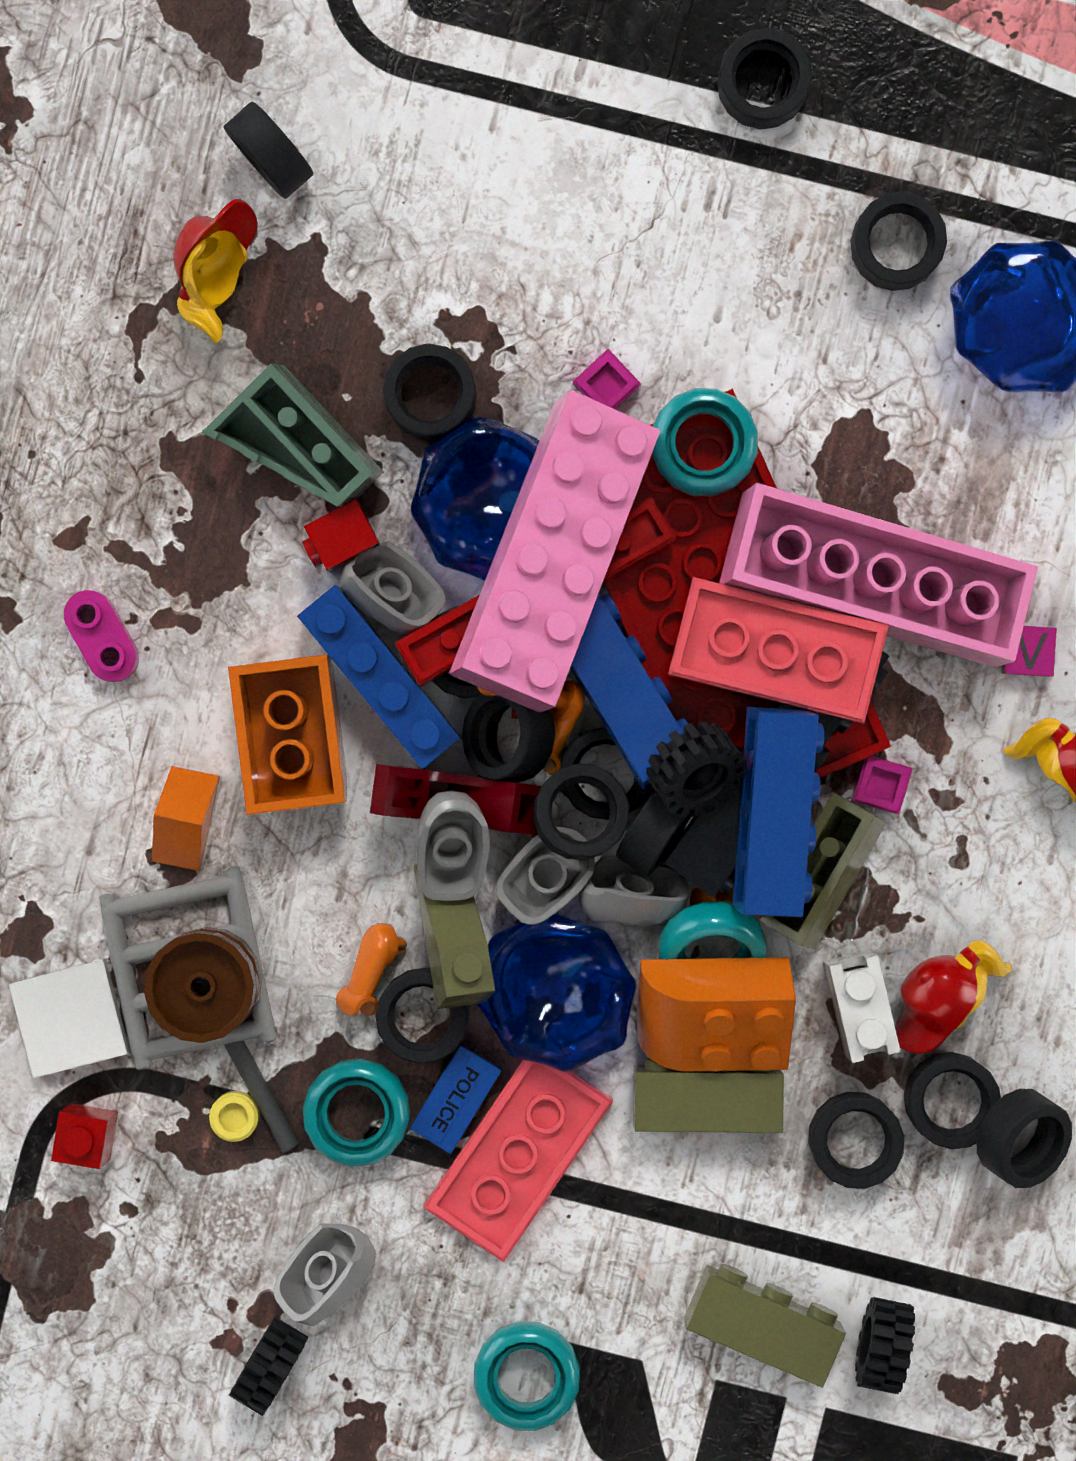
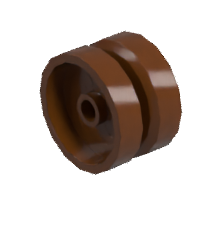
(176, 998)

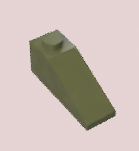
(456, 951)

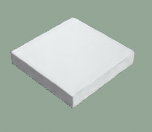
(69, 1018)

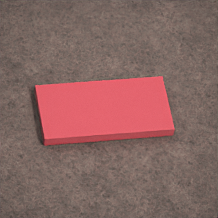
(778, 650)
(517, 1155)

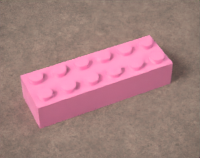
(555, 552)
(880, 572)

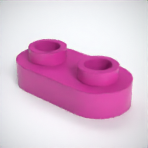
(100, 635)

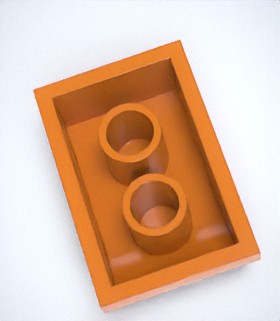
(288, 734)
(716, 1013)

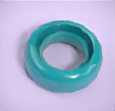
(741, 426)
(712, 920)
(342, 1149)
(526, 1415)

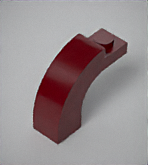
(406, 790)

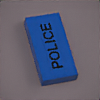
(455, 1098)

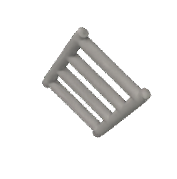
(126, 956)

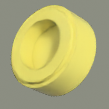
(234, 1116)

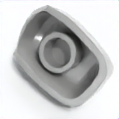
(392, 588)
(452, 847)
(541, 881)
(631, 899)
(324, 1272)

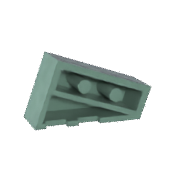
(295, 436)

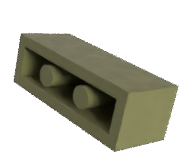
(842, 845)
(707, 1100)
(765, 1324)

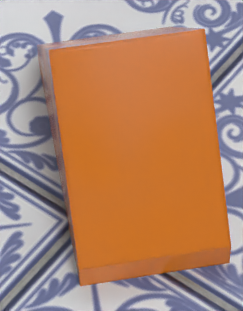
(184, 818)

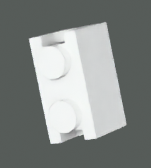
(861, 1005)

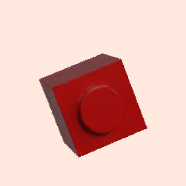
(339, 536)
(84, 1136)

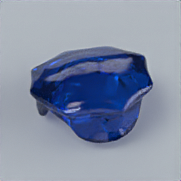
(1019, 316)
(470, 491)
(558, 992)

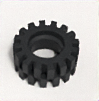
(696, 769)
(885, 1345)
(268, 1366)

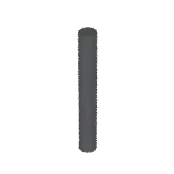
(262, 1095)

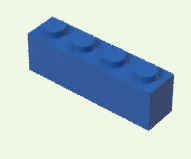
(379, 677)
(621, 691)
(777, 812)

